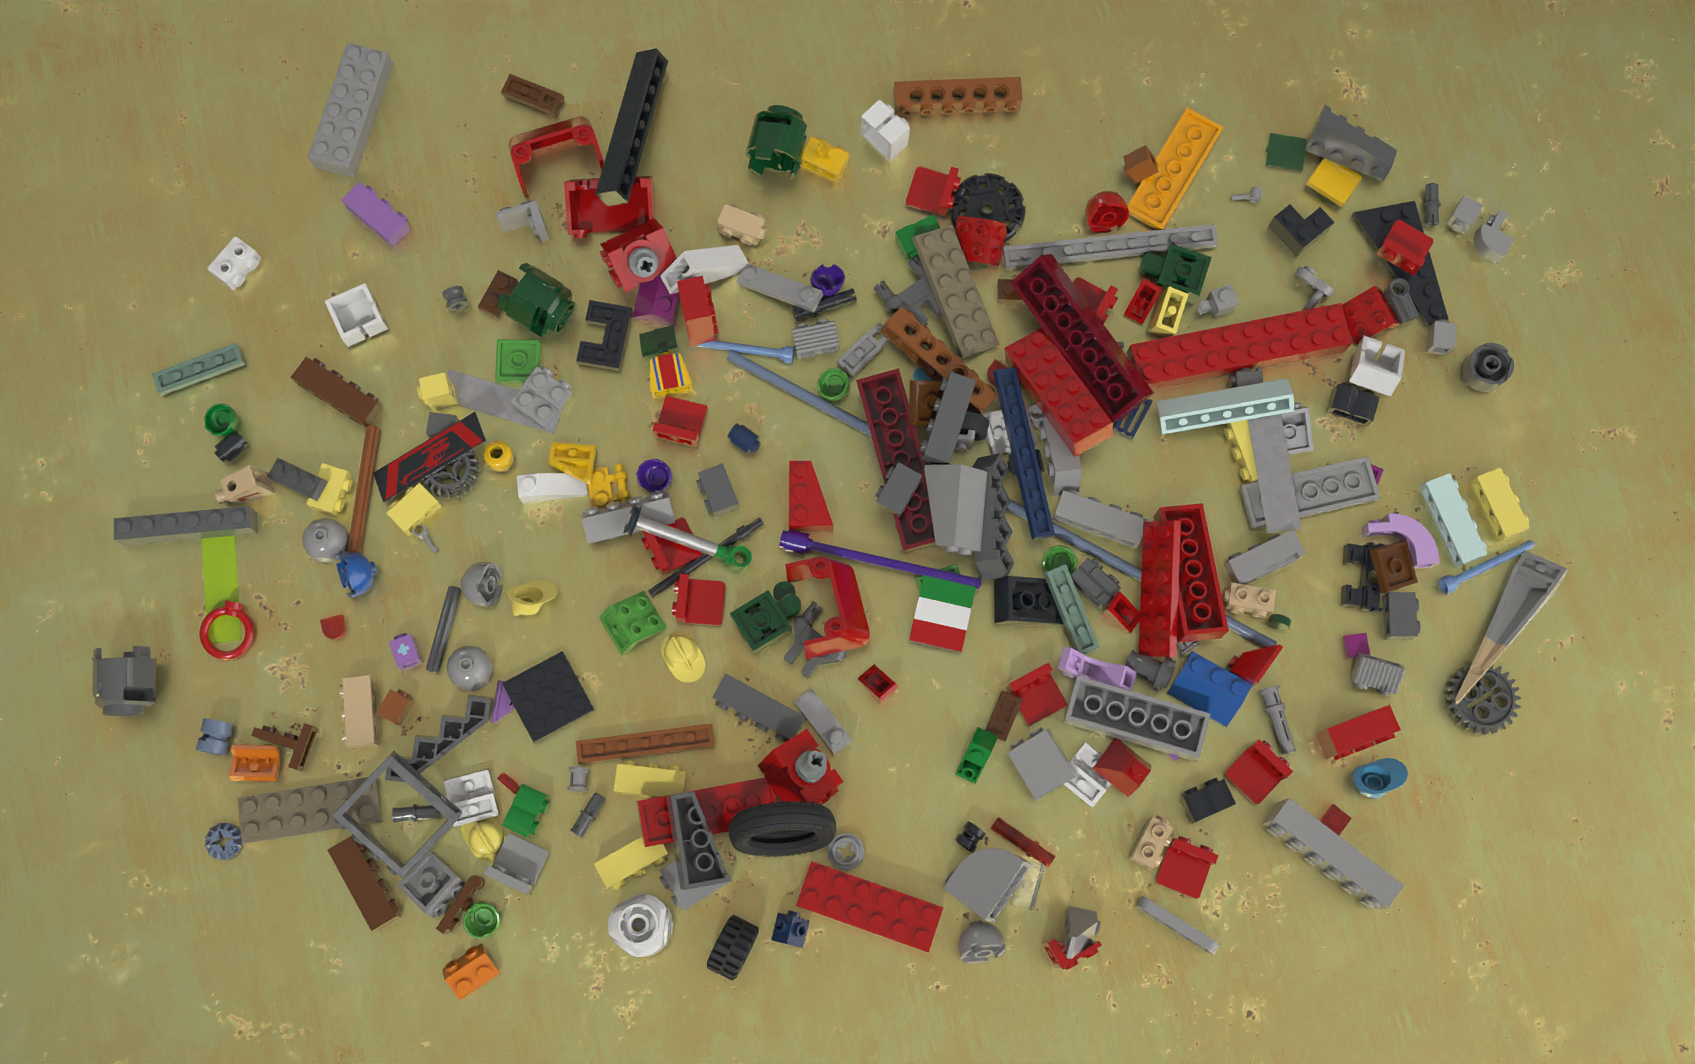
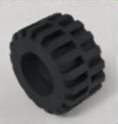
(732, 947)

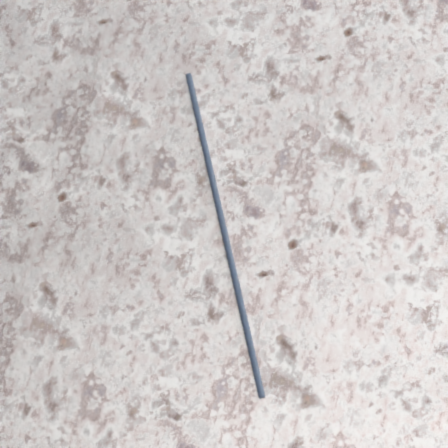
(1013, 507)

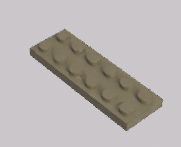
(955, 291)
(305, 810)

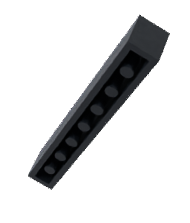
(631, 127)

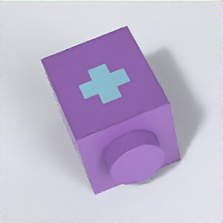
(405, 651)

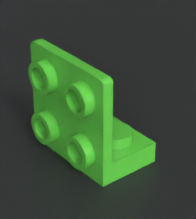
(631, 621)

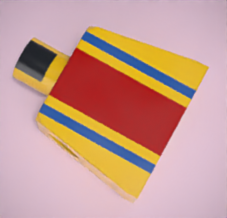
(668, 375)

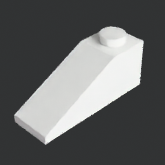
(549, 487)

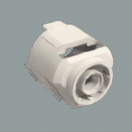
(655, 925)

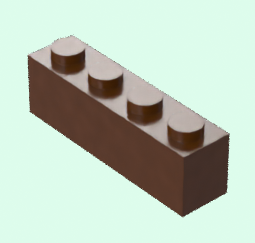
(336, 392)
(365, 884)

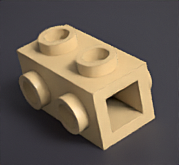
(741, 224)
(1250, 599)
(1151, 842)

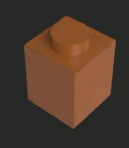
(1140, 164)
(395, 706)

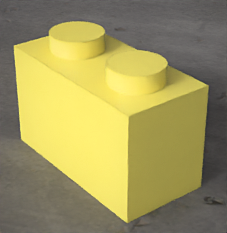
(1168, 312)
(437, 391)
(332, 497)
(413, 508)

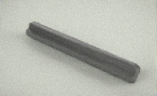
(443, 629)

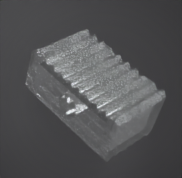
(1027, 890)

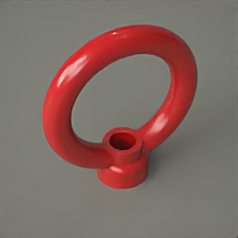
(231, 609)

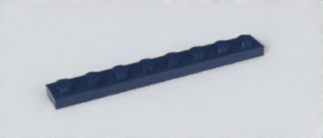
(1023, 453)

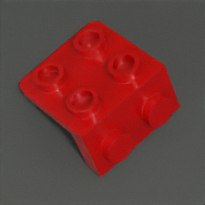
(933, 190)
(981, 239)
(1405, 247)
(1097, 297)
(669, 554)
(699, 601)
(1258, 771)
(1186, 867)

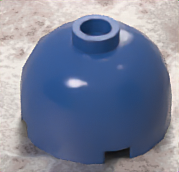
(356, 573)

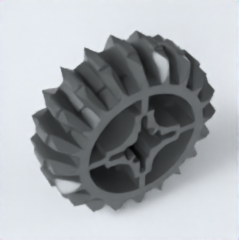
(460, 484)

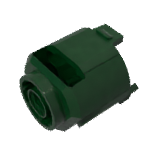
(776, 141)
(538, 302)

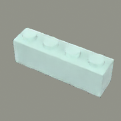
(1453, 520)

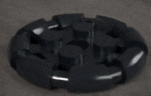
(990, 196)

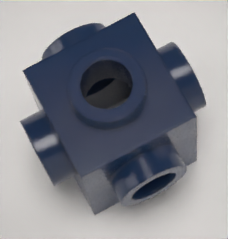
(790, 929)

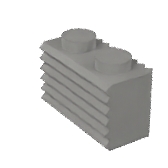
(815, 339)
(1377, 673)

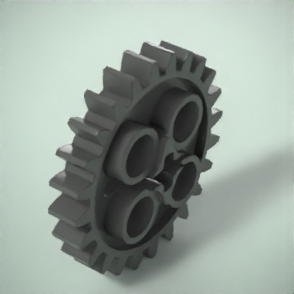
(1494, 716)

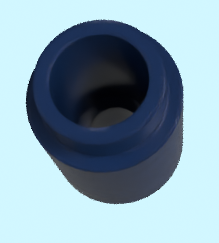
(744, 439)

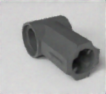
(1401, 302)

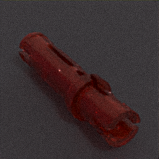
(1023, 842)

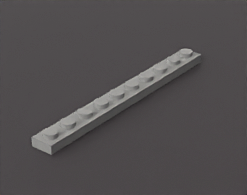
(1112, 246)

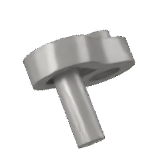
(1322, 289)

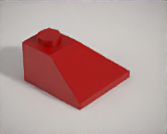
(1253, 664)
(1122, 767)

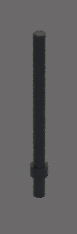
(742, 533)

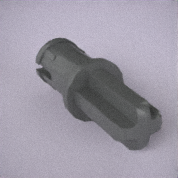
(1432, 204)
(414, 813)
(588, 815)

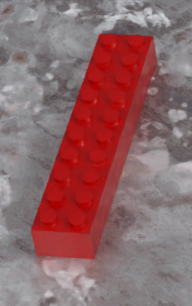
(1240, 346)

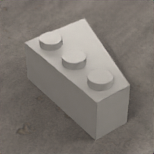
(1061, 464)
(1264, 558)

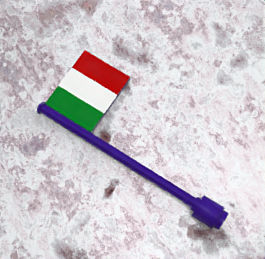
(943, 597)

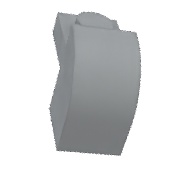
(1490, 241)

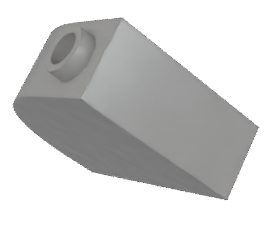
(987, 880)

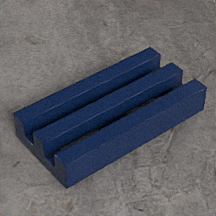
(1124, 431)

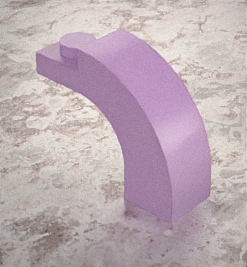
(1419, 540)
(1077, 664)

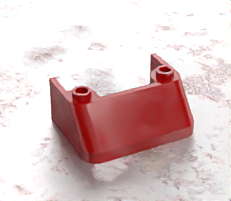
(548, 137)
(851, 627)

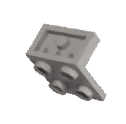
(525, 214)
(518, 864)

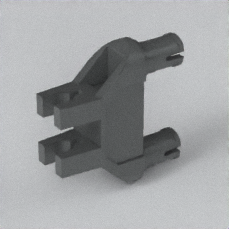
(913, 297)
(804, 632)

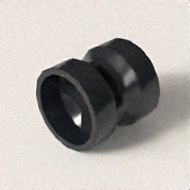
(974, 833)

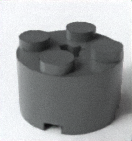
(1487, 367)

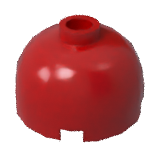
(1106, 211)

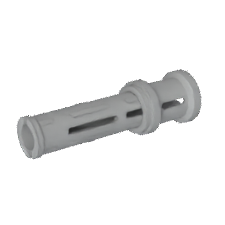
(1276, 710)

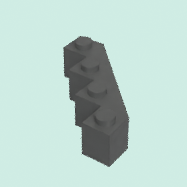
(994, 558)
(452, 732)

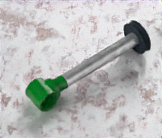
(686, 539)

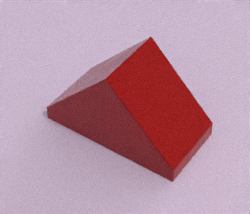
(1143, 301)
(1122, 612)
(878, 684)

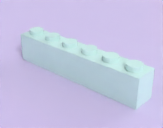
(1225, 406)

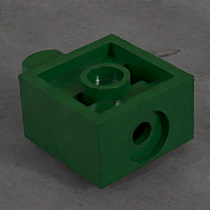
(1178, 269)
(767, 620)

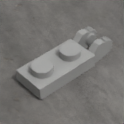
(862, 351)

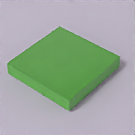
(516, 359)

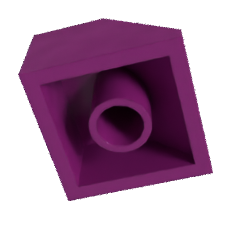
(656, 303)

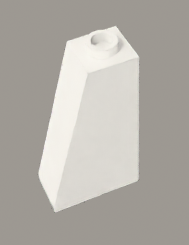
(709, 262)

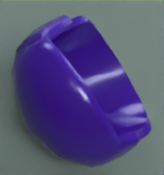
(828, 279)
(654, 475)

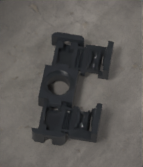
(1370, 595)

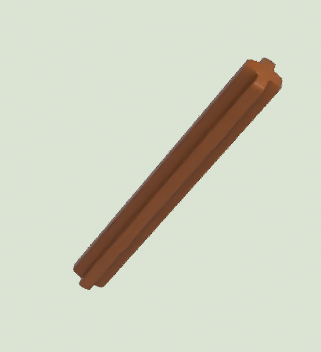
(363, 488)

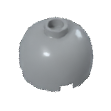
(325, 540)
(481, 583)
(469, 668)
(980, 941)

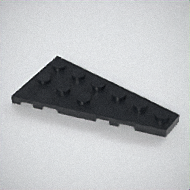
(1424, 284)

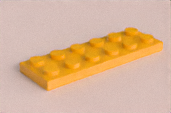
(1177, 167)

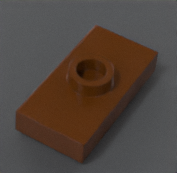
(1004, 715)

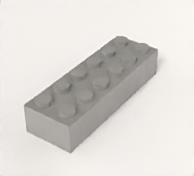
(350, 110)
(1137, 718)
(1332, 854)

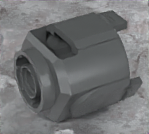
(124, 683)

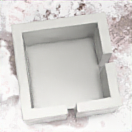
(885, 130)
(356, 314)
(1380, 374)

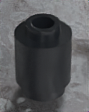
(230, 447)

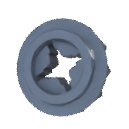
(231, 846)

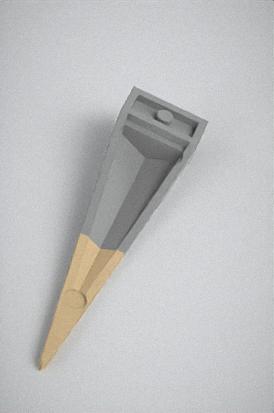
(1527, 591)

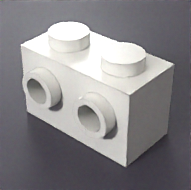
(234, 263)

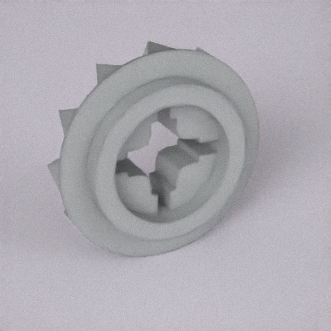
(842, 841)

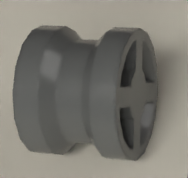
(455, 298)

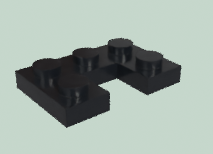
(611, 351)

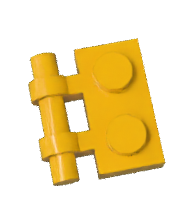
(600, 487)

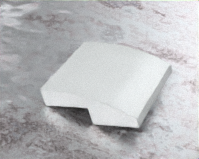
(997, 434)
(1088, 783)
(473, 796)

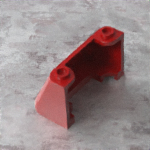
(590, 214)

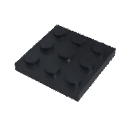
(548, 697)

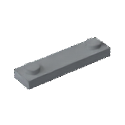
(780, 287)

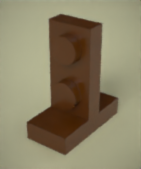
(301, 747)

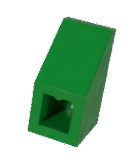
(976, 755)

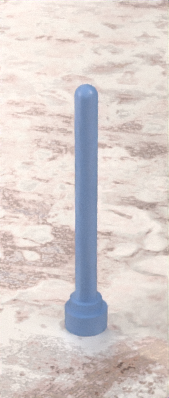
(785, 353)
(1449, 583)

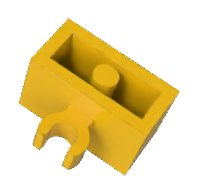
(824, 159)

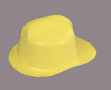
(530, 596)
(683, 657)
(484, 838)

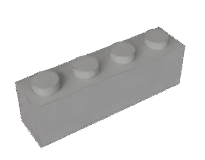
(1099, 518)
(611, 520)

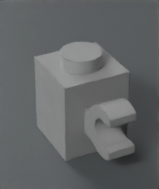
(1219, 302)

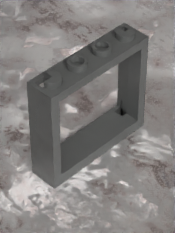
(419, 784)

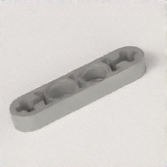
(1177, 925)

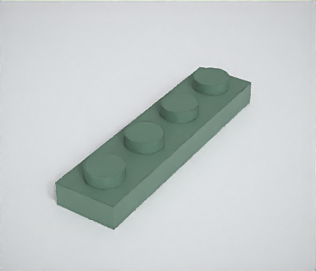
(198, 369)
(1071, 609)

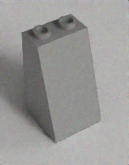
(957, 506)

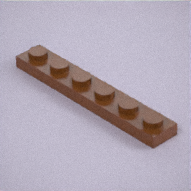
(645, 744)

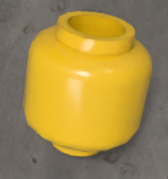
(498, 455)

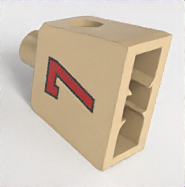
(245, 486)

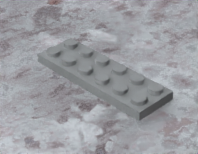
(1320, 490)

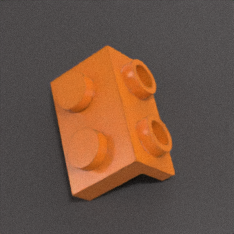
(255, 762)
(469, 971)

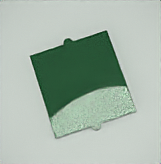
(1285, 152)
(658, 340)

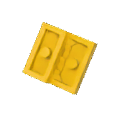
(1334, 181)

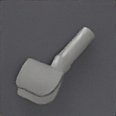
(1254, 196)
(425, 537)

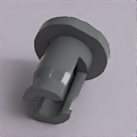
(1152, 669)

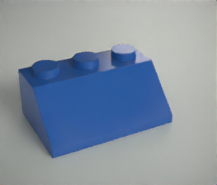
(1209, 688)

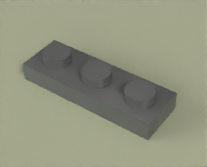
(297, 479)

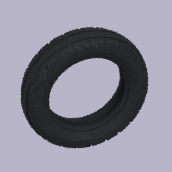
(782, 829)

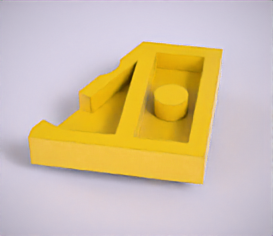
(573, 459)

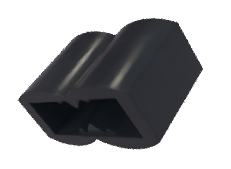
(1353, 404)
(1208, 800)

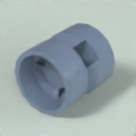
(214, 737)

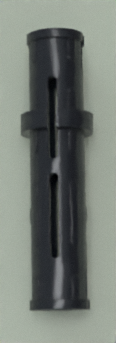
(826, 304)

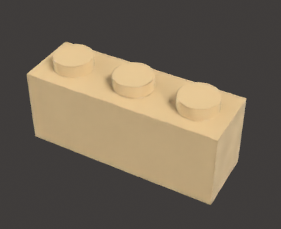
(359, 712)

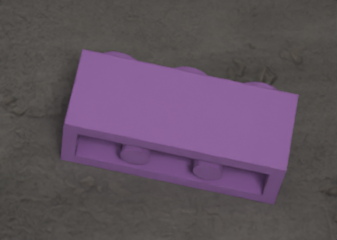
(376, 213)

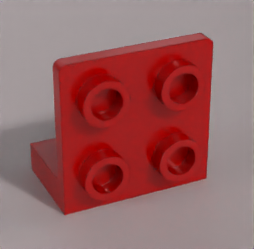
(1369, 314)
(680, 421)
(1039, 694)
(1057, 951)

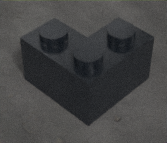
(1298, 232)

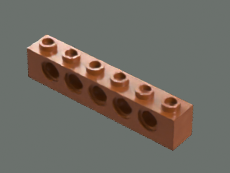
(966, 88)
(926, 360)

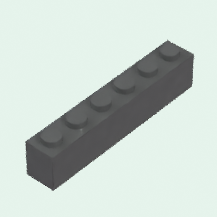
(185, 525)

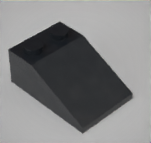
(1024, 602)

